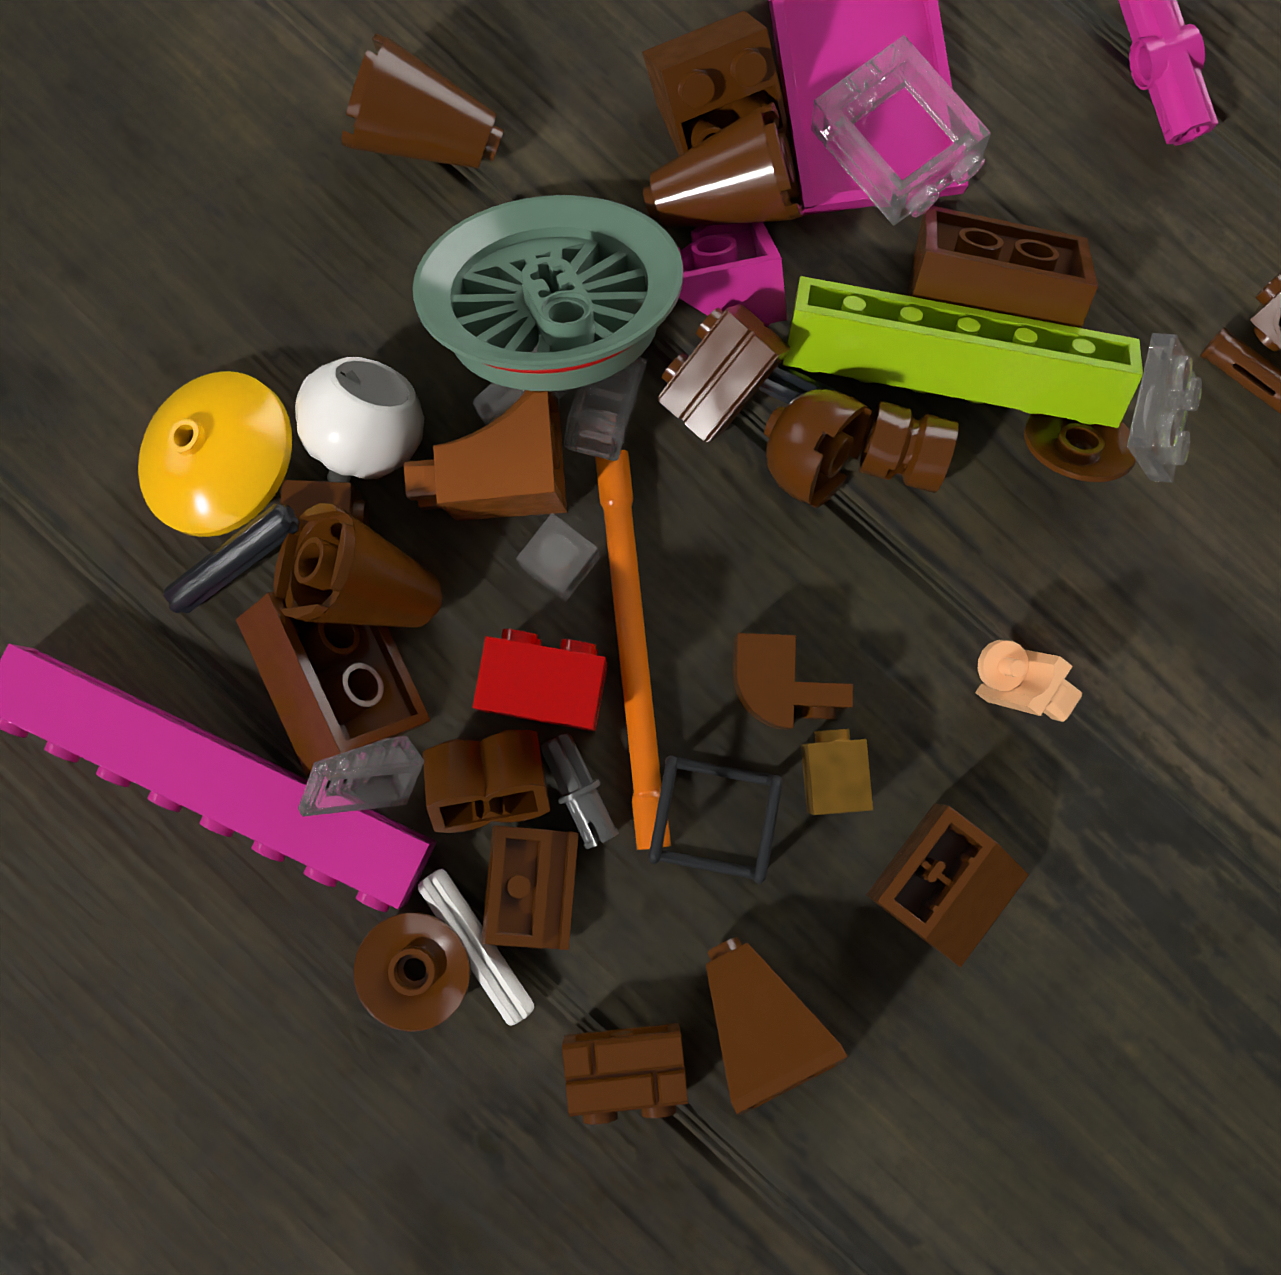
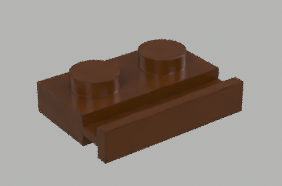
(530, 888)

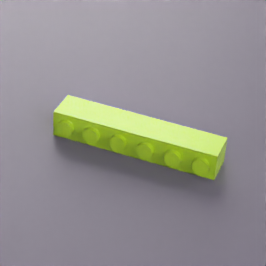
(963, 352)

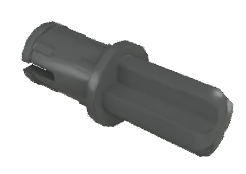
(578, 790)

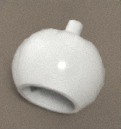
(359, 421)

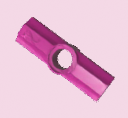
(1169, 63)

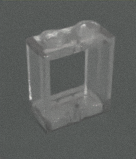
(869, 87)

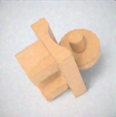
(1026, 680)

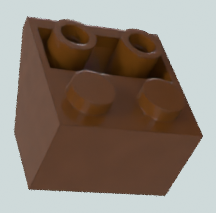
(714, 79)
(948, 883)

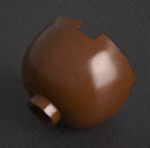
(813, 442)

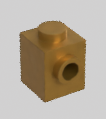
(836, 773)

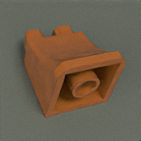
(500, 469)

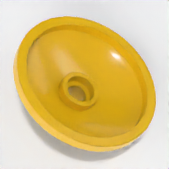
(215, 454)

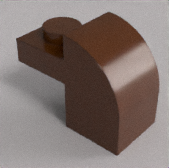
(768, 686)

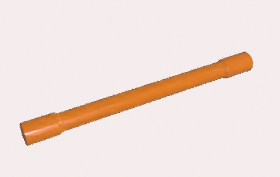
(617, 501)

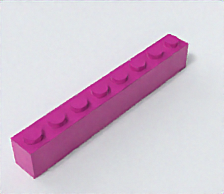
(207, 776)

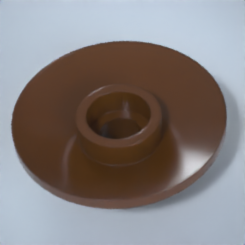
(1079, 449)
(389, 988)

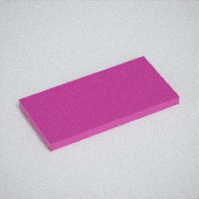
(821, 46)

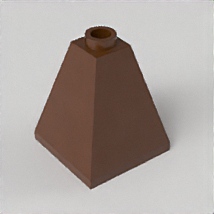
(764, 1029)

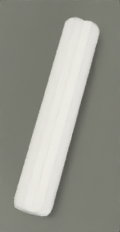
(485, 959)

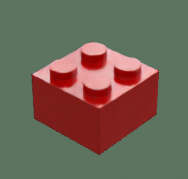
(541, 681)

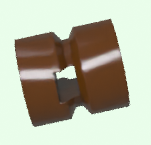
(908, 447)

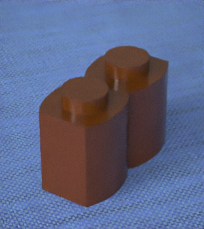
(485, 781)

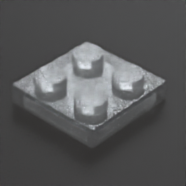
(1162, 408)

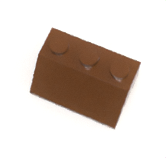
(1002, 267)
(331, 681)

